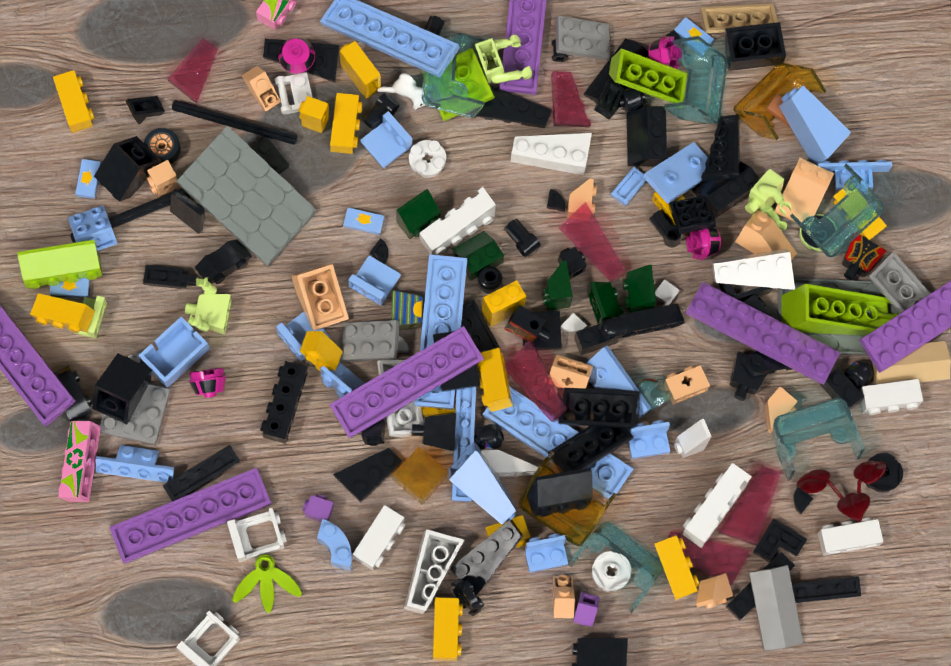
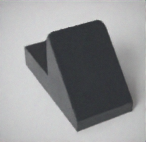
(145, 107)

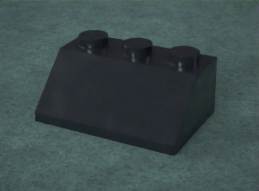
(754, 46)
(646, 136)
(727, 192)
(561, 492)

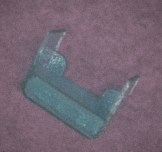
(705, 82)
(445, 92)
(845, 219)
(809, 422)
(610, 536)

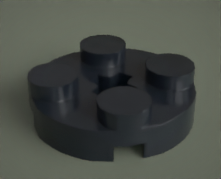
(894, 476)
(463, 591)

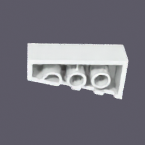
(553, 152)
(458, 223)
(431, 566)

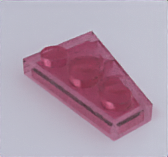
(194, 70)
(566, 103)

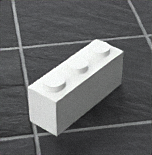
(891, 396)
(850, 536)
(379, 538)

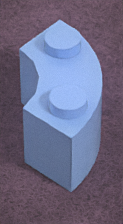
(337, 544)

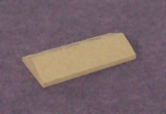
(718, 18)
(926, 363)

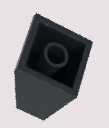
(126, 167)
(121, 388)
(600, 652)

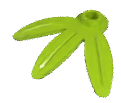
(265, 576)

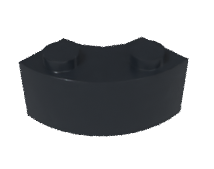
(224, 261)
(81, 406)

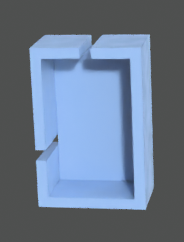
(175, 352)

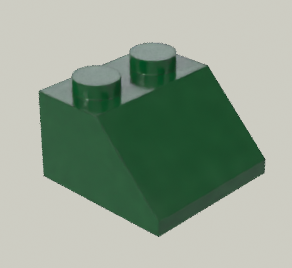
(417, 214)
(480, 253)
(558, 289)
(639, 289)
(604, 301)

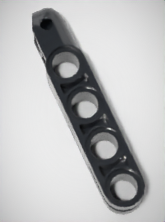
(642, 322)

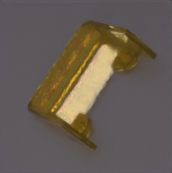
(778, 81)
(574, 524)

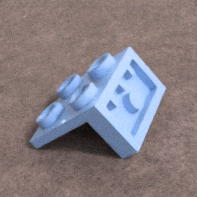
(387, 141)
(93, 226)
(374, 280)
(294, 334)
(341, 380)
(649, 440)
(546, 553)

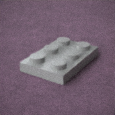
(582, 38)
(370, 341)

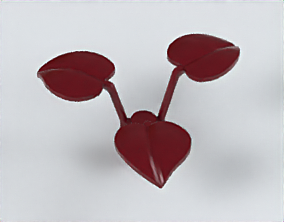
(853, 504)

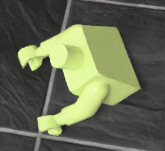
(492, 64)
(765, 194)
(211, 310)

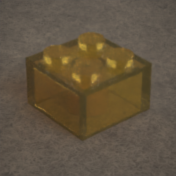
(420, 475)

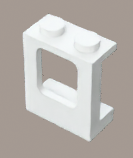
(241, 541)
(198, 655)

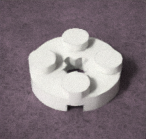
(421, 166)
(609, 582)

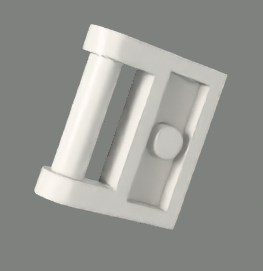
(300, 90)

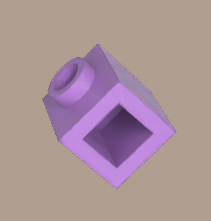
(318, 508)
(586, 609)

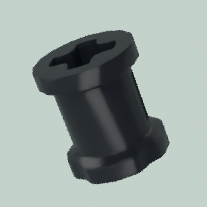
(558, 57)

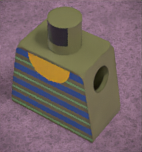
(407, 310)

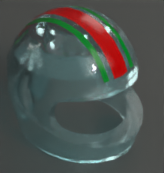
(650, 392)

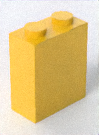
(360, 69)
(503, 302)

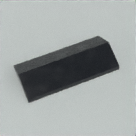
(594, 90)
(600, 407)
(589, 447)

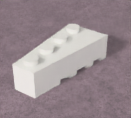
(761, 269)
(716, 505)

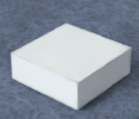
(666, 292)

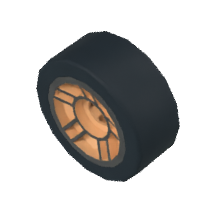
(163, 137)

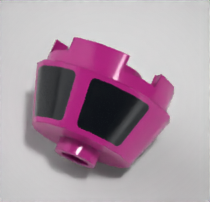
(665, 52)
(296, 55)
(704, 243)
(208, 382)

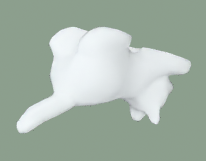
(406, 87)

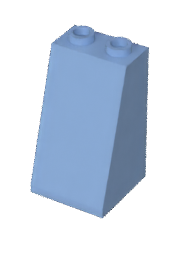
(812, 124)
(479, 481)

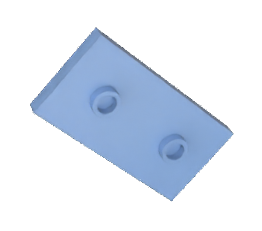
(677, 173)
(610, 375)

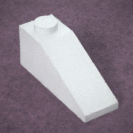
(693, 439)
(508, 465)

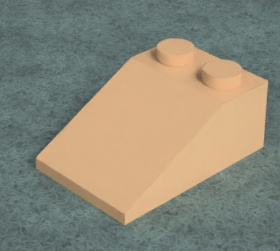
(805, 190)
(763, 235)
(320, 296)

